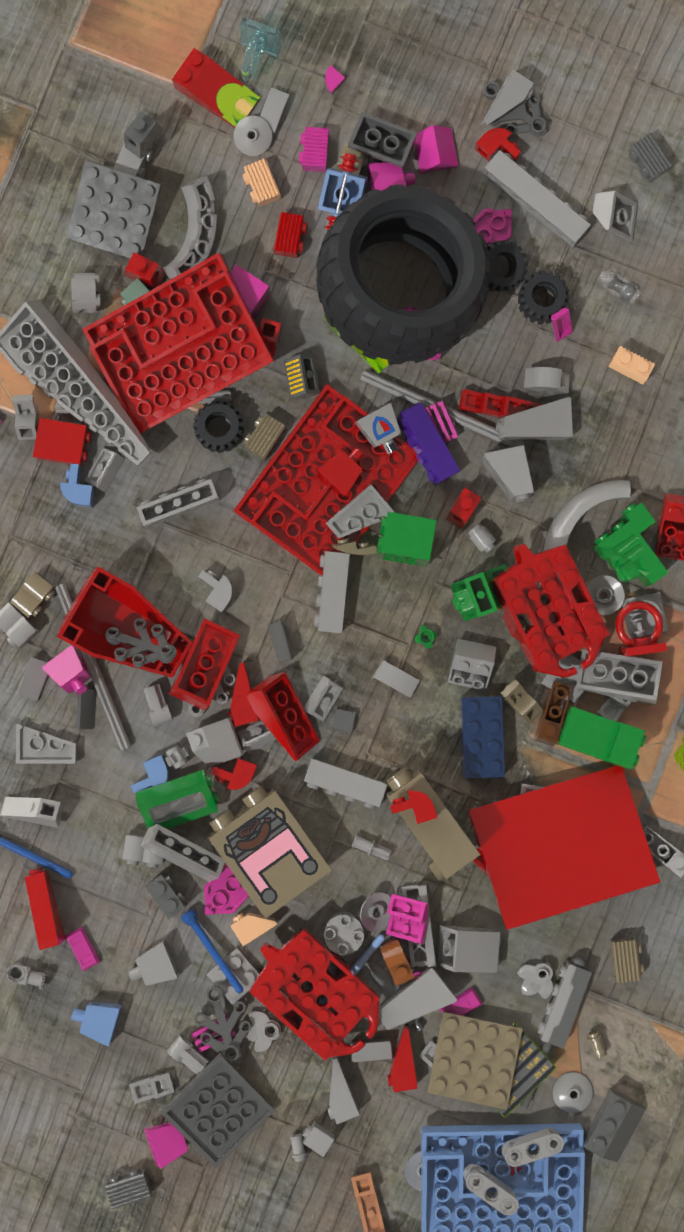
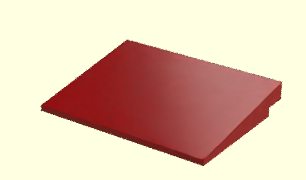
(178, 343)
(294, 502)
(563, 847)

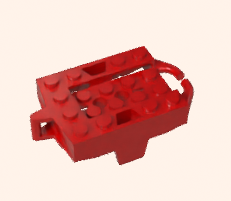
(541, 638)
(346, 994)

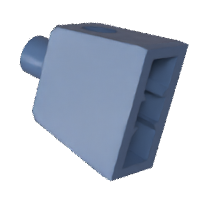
(98, 1021)

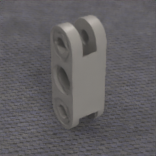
(521, 1144)
(502, 1197)

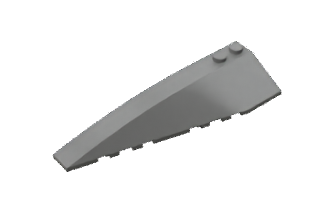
(50, 359)

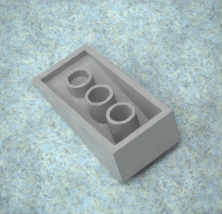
(621, 677)

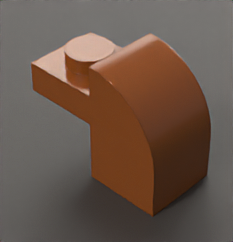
(396, 961)

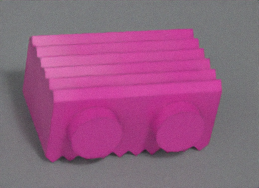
(315, 149)

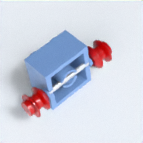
(341, 188)

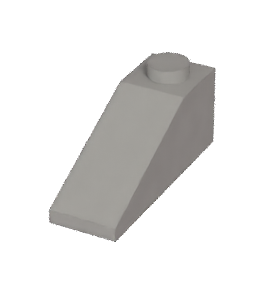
(513, 91)
(341, 1100)

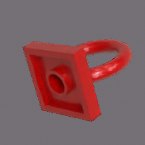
(640, 645)

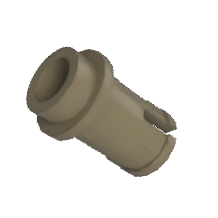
(595, 1039)

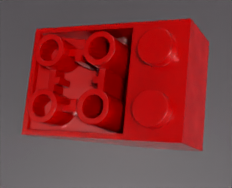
(671, 528)

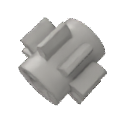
(177, 756)

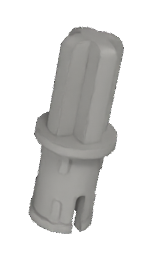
(371, 848)

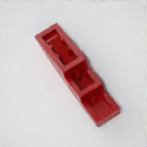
(492, 404)

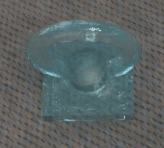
(258, 39)

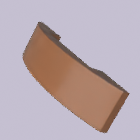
(368, 1203)

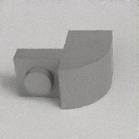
(547, 379)
(26, 416)
(222, 592)

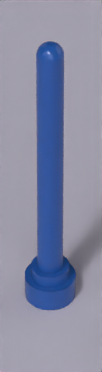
(35, 858)
(191, 919)

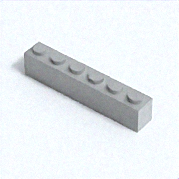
(536, 198)

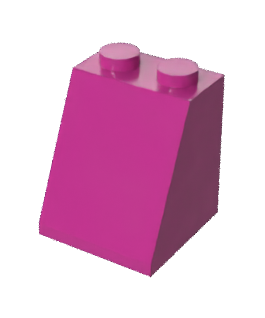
(252, 289)

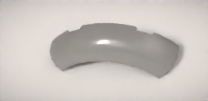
(200, 227)
(572, 511)

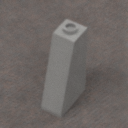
(543, 422)
(419, 997)

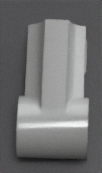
(159, 710)
(183, 1051)

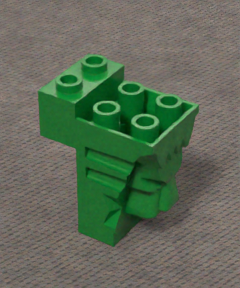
(628, 551)
(475, 594)
(601, 738)

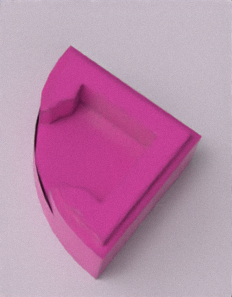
(333, 79)

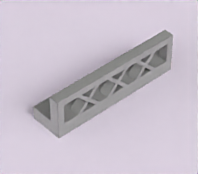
(429, 948)

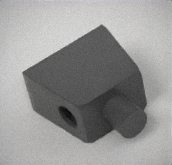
(143, 133)

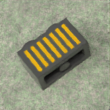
(301, 376)

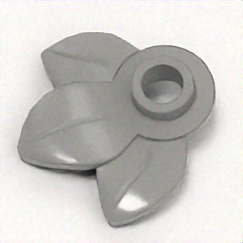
(534, 982)
(259, 1032)

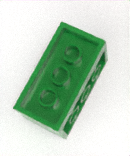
(406, 539)

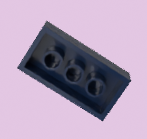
(482, 737)

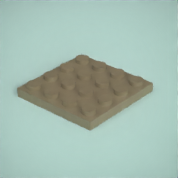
(474, 1060)

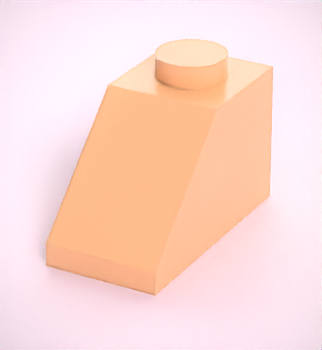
(251, 926)

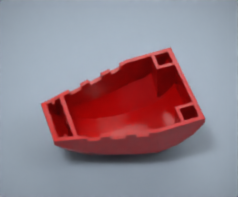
(111, 602)

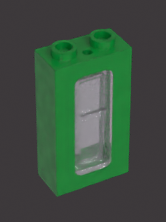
(178, 800)

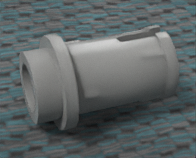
(298, 1148)

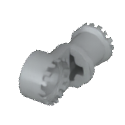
(28, 976)

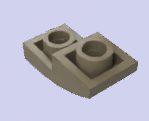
(350, 547)

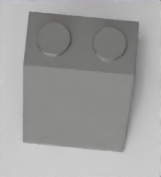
(511, 472)
(468, 949)

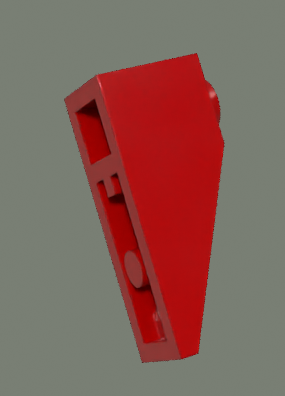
(241, 710)
(402, 1065)

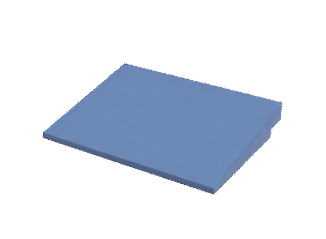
(546, 1189)

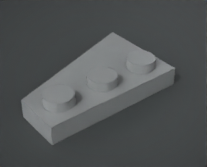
(359, 513)
(43, 748)

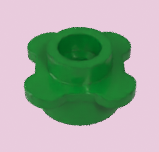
(426, 642)

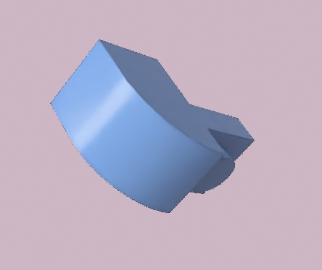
(75, 492)
(157, 772)

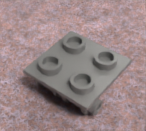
(641, 622)

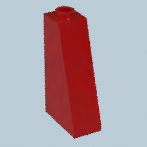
(44, 909)

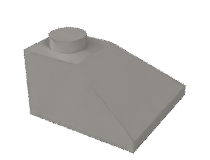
(616, 213)
(215, 742)

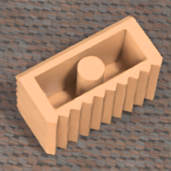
(262, 183)
(631, 365)

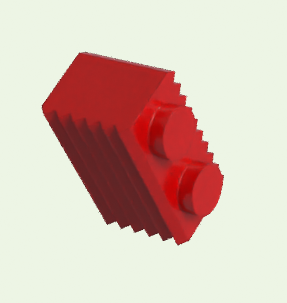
(289, 234)

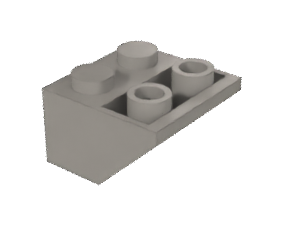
(472, 664)

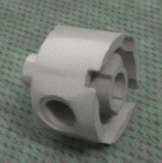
(84, 292)
(343, 933)

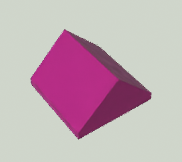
(435, 149)

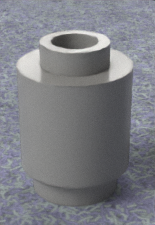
(482, 538)

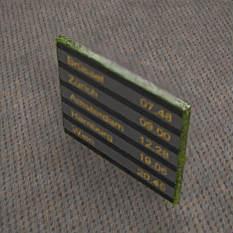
(530, 1071)

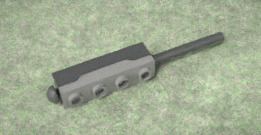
(563, 1008)

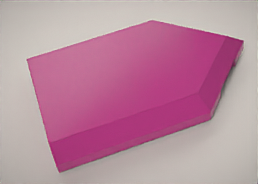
(494, 224)
(224, 894)

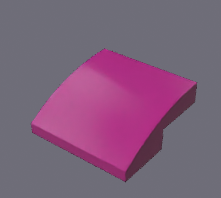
(407, 919)

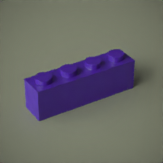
(427, 444)

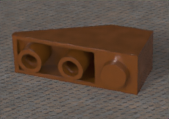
(553, 714)

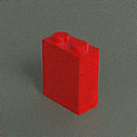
(61, 442)

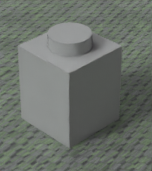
(318, 1138)

